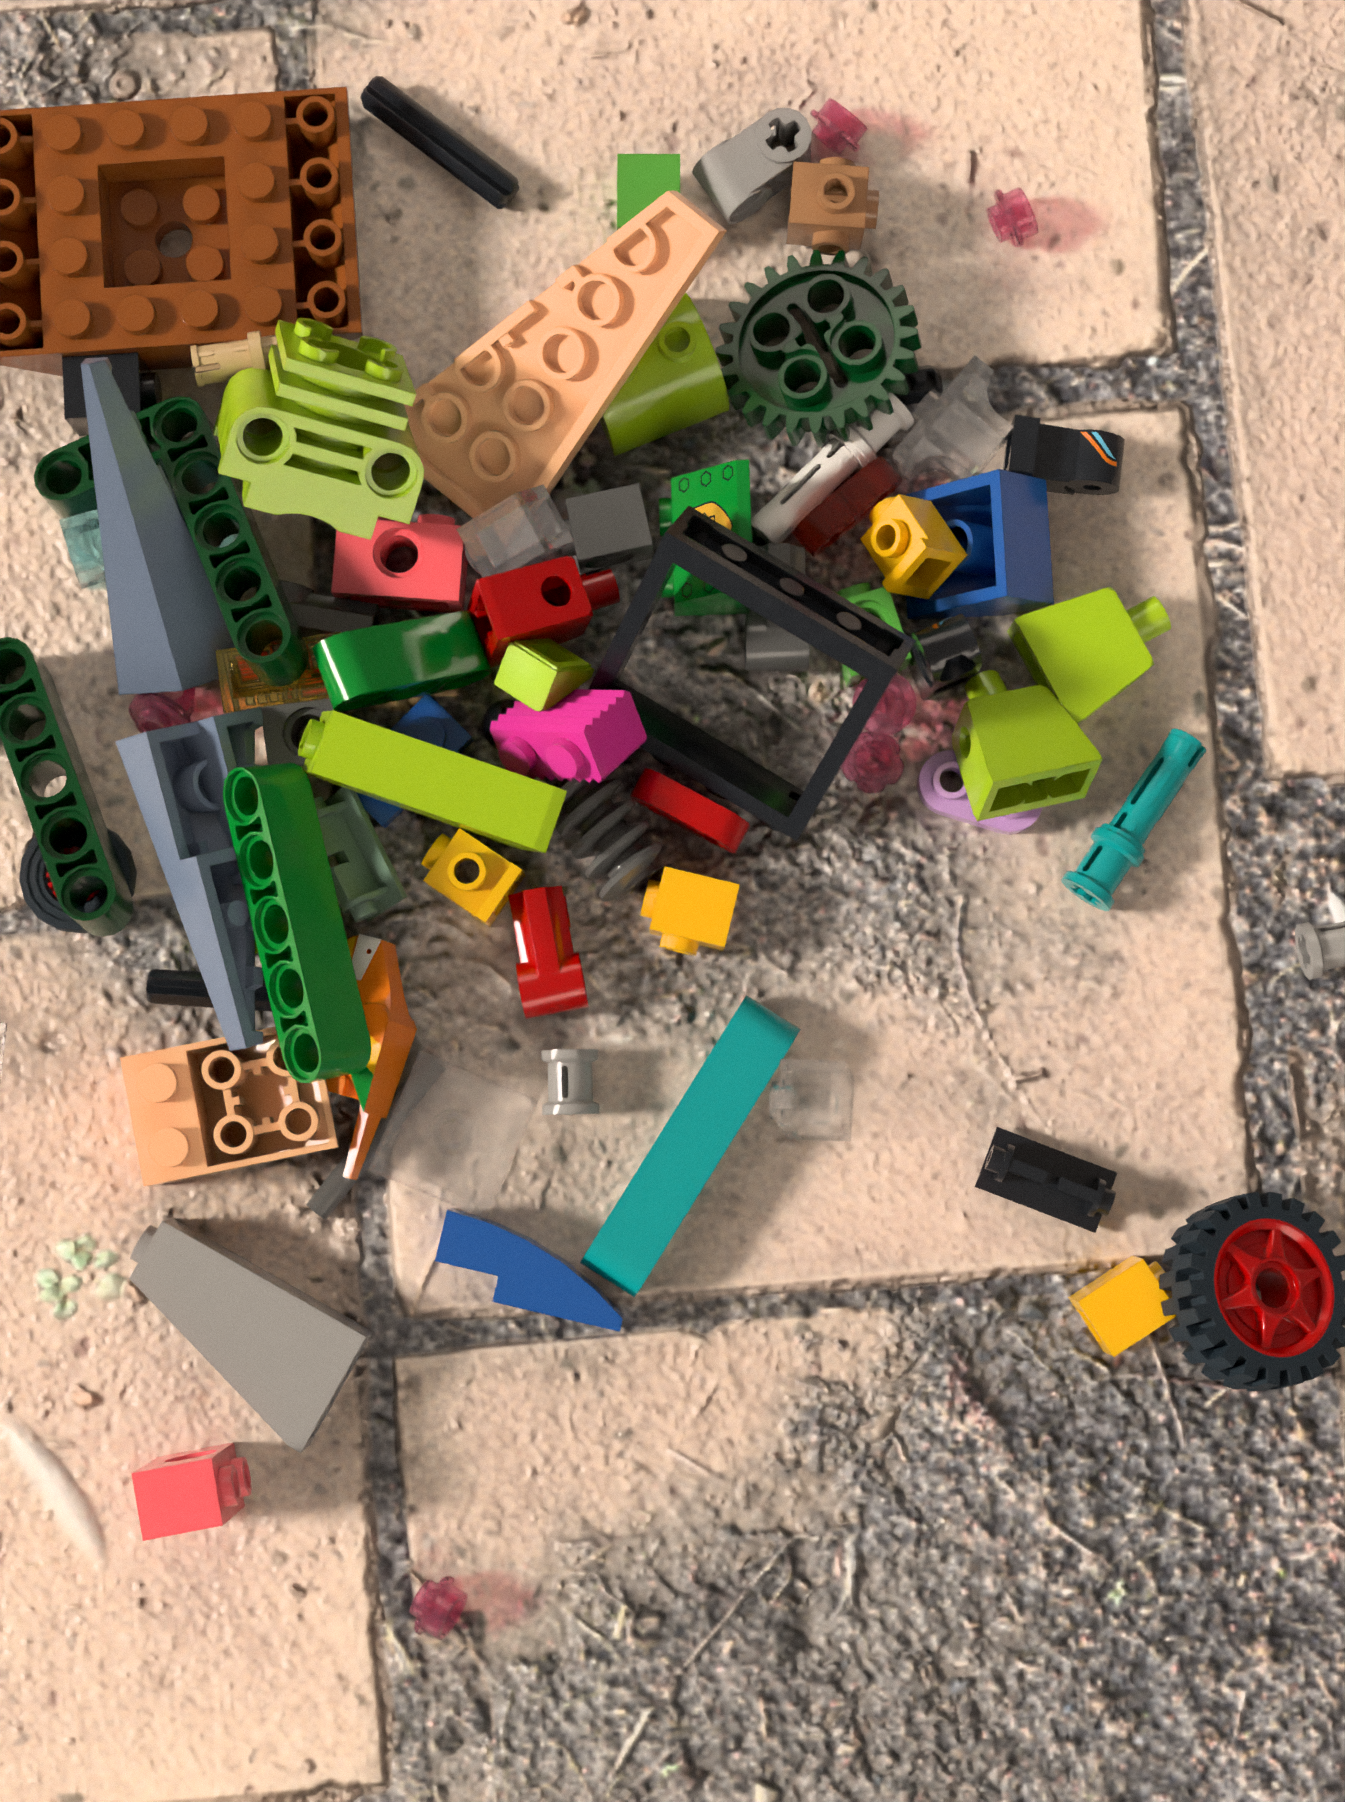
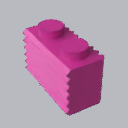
(575, 738)

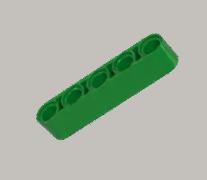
(296, 921)

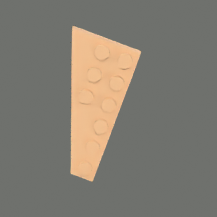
(546, 374)

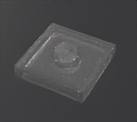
(452, 1134)

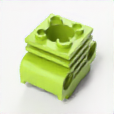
(326, 432)

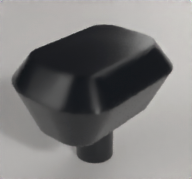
(920, 384)

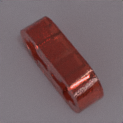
(847, 506)

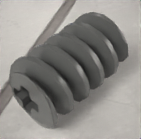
(607, 837)

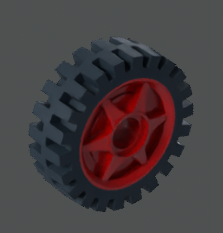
(1216, 1301)

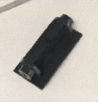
(1047, 1180)

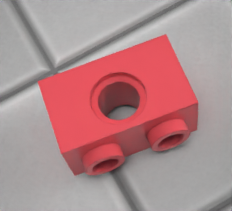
(432, 584)
(190, 1490)

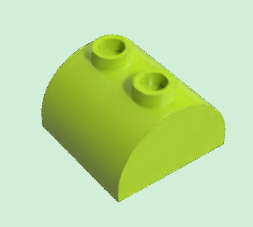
(670, 386)

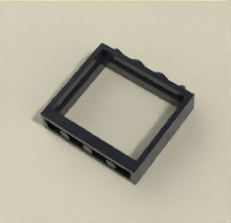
(793, 604)

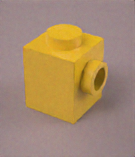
(689, 910)

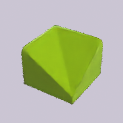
(540, 672)

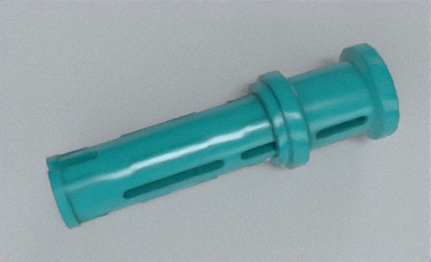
(1121, 842)

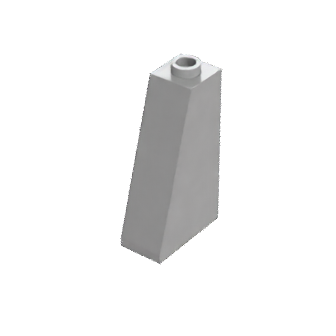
(253, 1328)

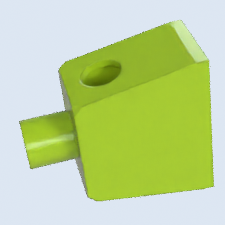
(1088, 647)
(1019, 749)

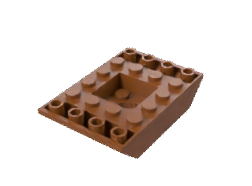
(102, 183)

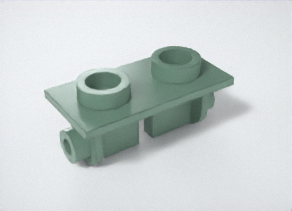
(365, 877)

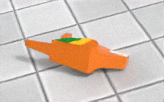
(390, 1036)

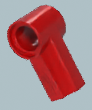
(548, 967)

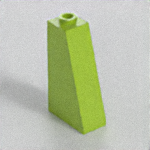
(431, 781)

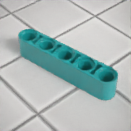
(690, 1146)

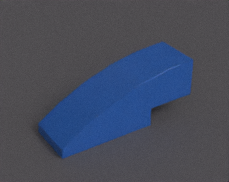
(526, 1271)

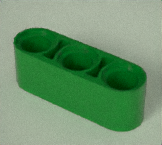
(401, 660)

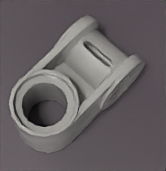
(746, 168)

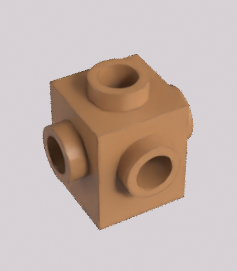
(830, 205)

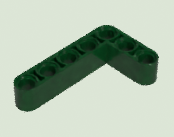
(210, 520)
(69, 811)

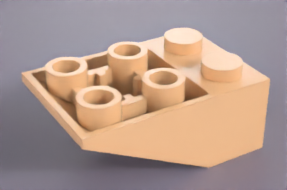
(221, 1109)

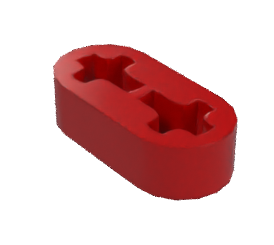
(690, 810)

